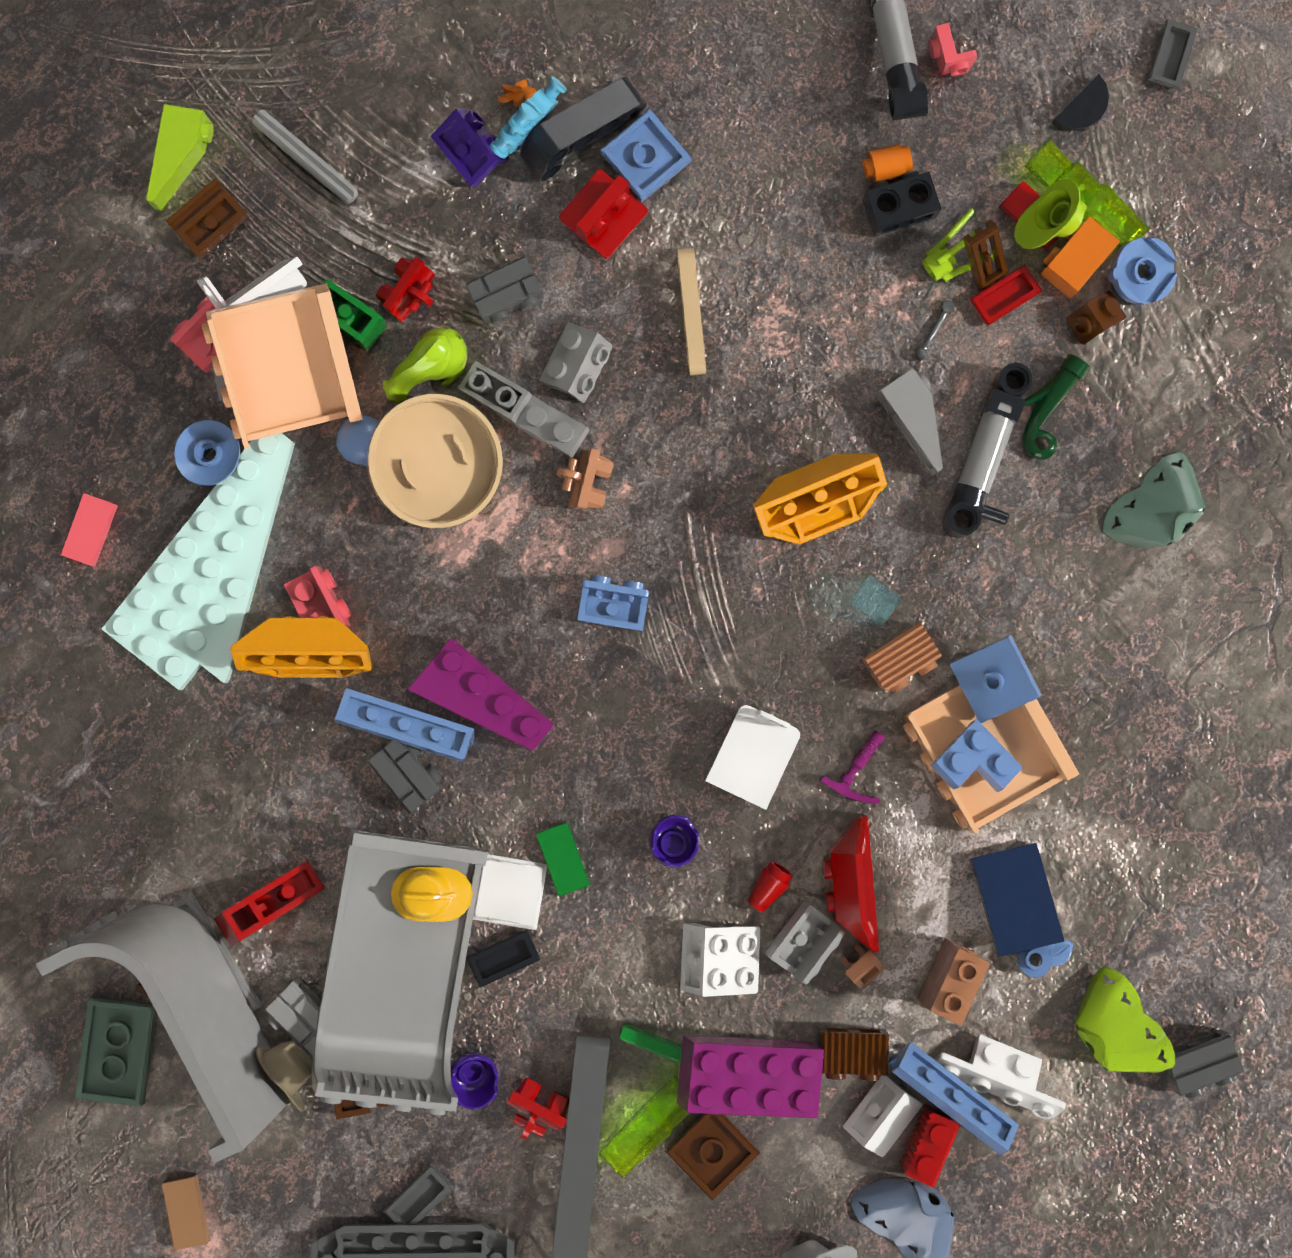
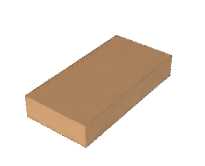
(185, 1212)

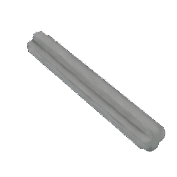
(305, 157)

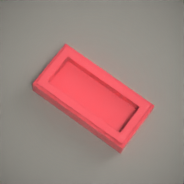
(89, 530)

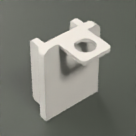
(278, 280)
(754, 756)

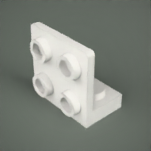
(720, 960)

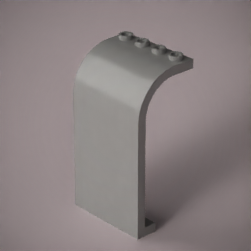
(391, 982)
(197, 1006)

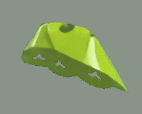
(1117, 1030)

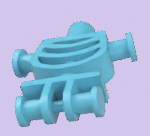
(529, 115)

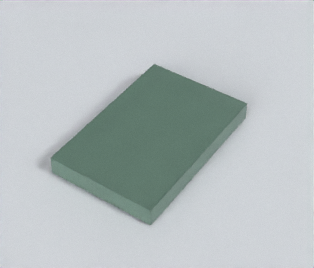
(116, 1051)

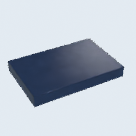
(1017, 900)

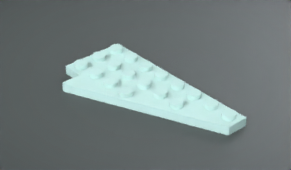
(205, 579)

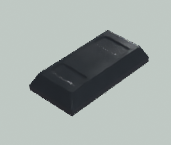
(503, 958)

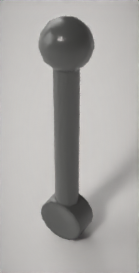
(946, 308)

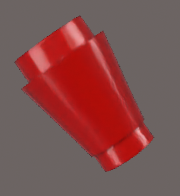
(769, 886)

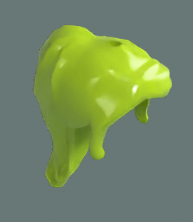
(434, 357)

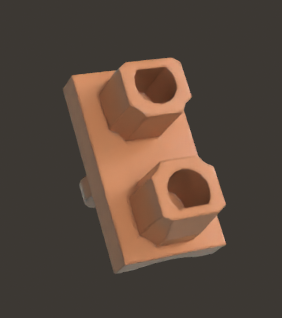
(580, 478)

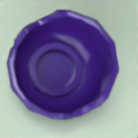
(674, 841)
(474, 1080)

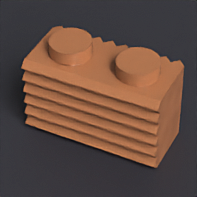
(902, 657)

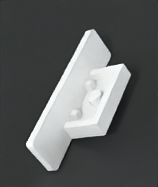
(1004, 1073)

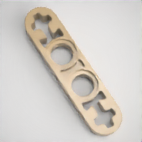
(691, 311)

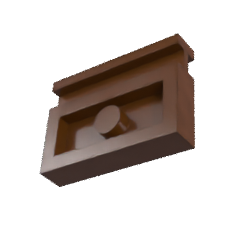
(207, 218)

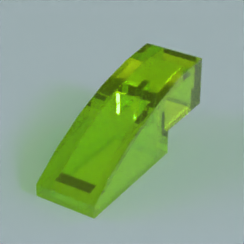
(645, 1130)

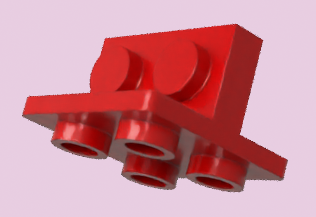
(604, 213)

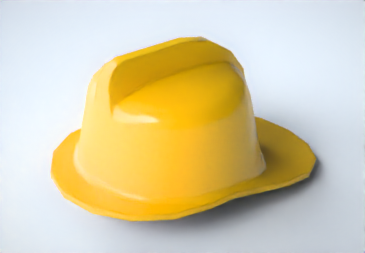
(431, 894)

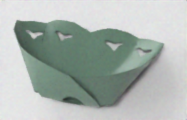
(1159, 507)

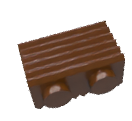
(854, 1052)

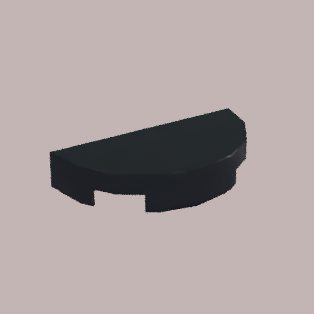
(1085, 108)

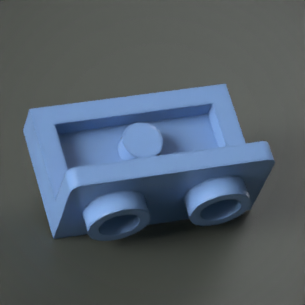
(613, 604)

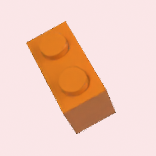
(1079, 258)

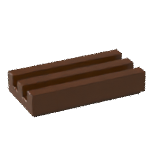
(974, 259)

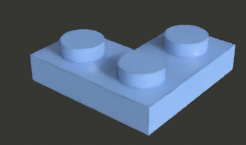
(979, 751)

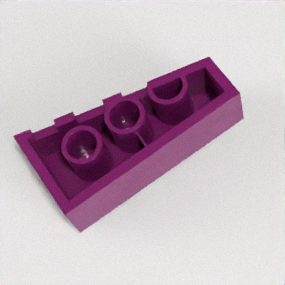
(476, 693)

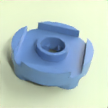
(1125, 276)

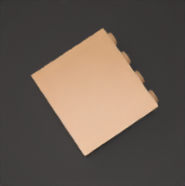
(282, 363)
(1021, 731)

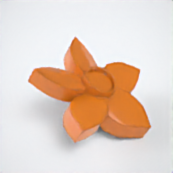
(517, 93)

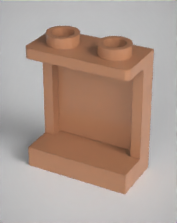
(953, 982)

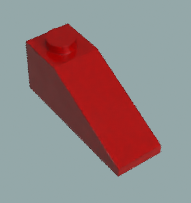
(268, 903)

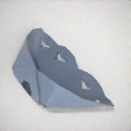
(908, 1216)

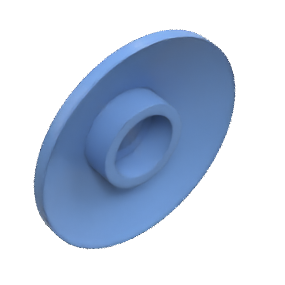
(194, 445)

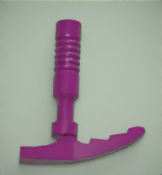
(857, 764)

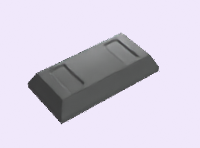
(1172, 54)
(419, 1197)

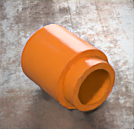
(887, 163)

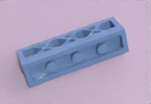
(405, 725)
(954, 1097)

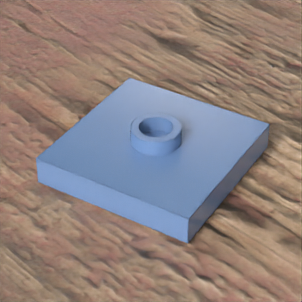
(645, 155)
(995, 679)

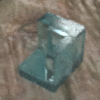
(875, 601)

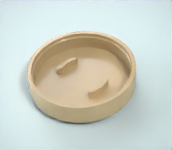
(434, 461)

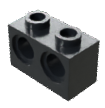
(905, 211)

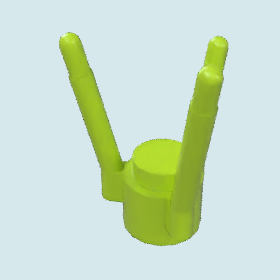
(940, 262)

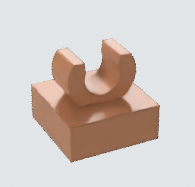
(865, 969)

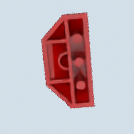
(852, 882)

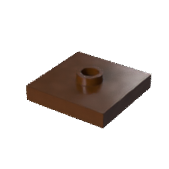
(712, 1152)

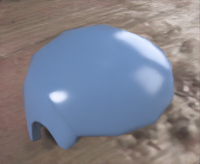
(354, 439)

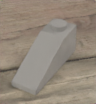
(913, 412)

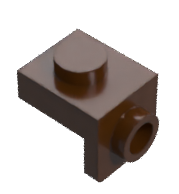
(1096, 317)

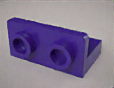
(468, 145)

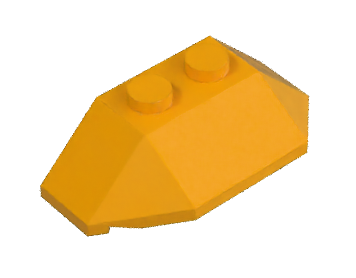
(820, 497)
(302, 649)

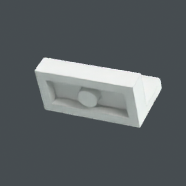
(882, 1116)

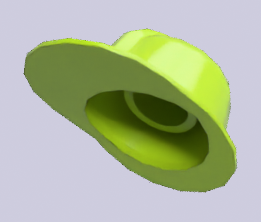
(1052, 215)

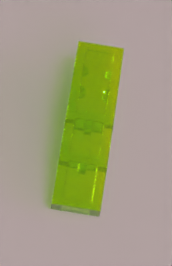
(1102, 202)

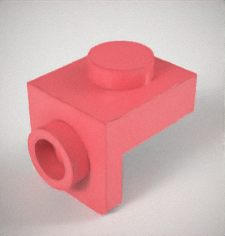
(943, 50)

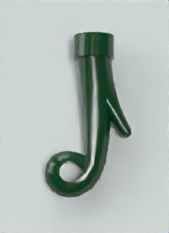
(1049, 397)

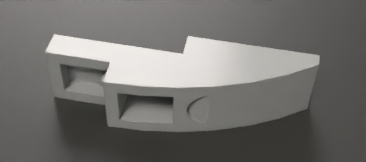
(523, 409)

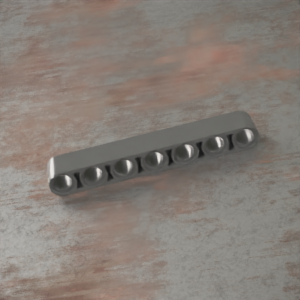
(581, 1147)

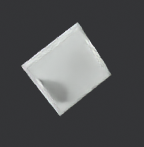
(510, 892)

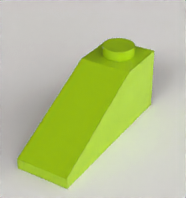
(178, 150)

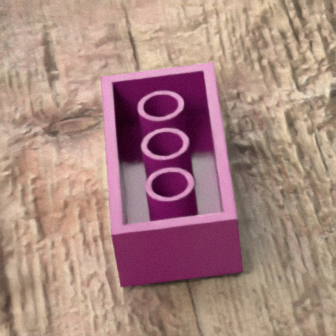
(750, 1076)

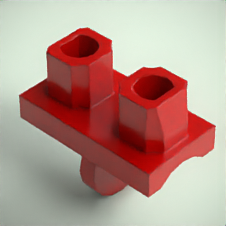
(409, 290)
(550, 1115)

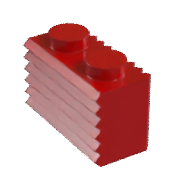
(929, 1145)

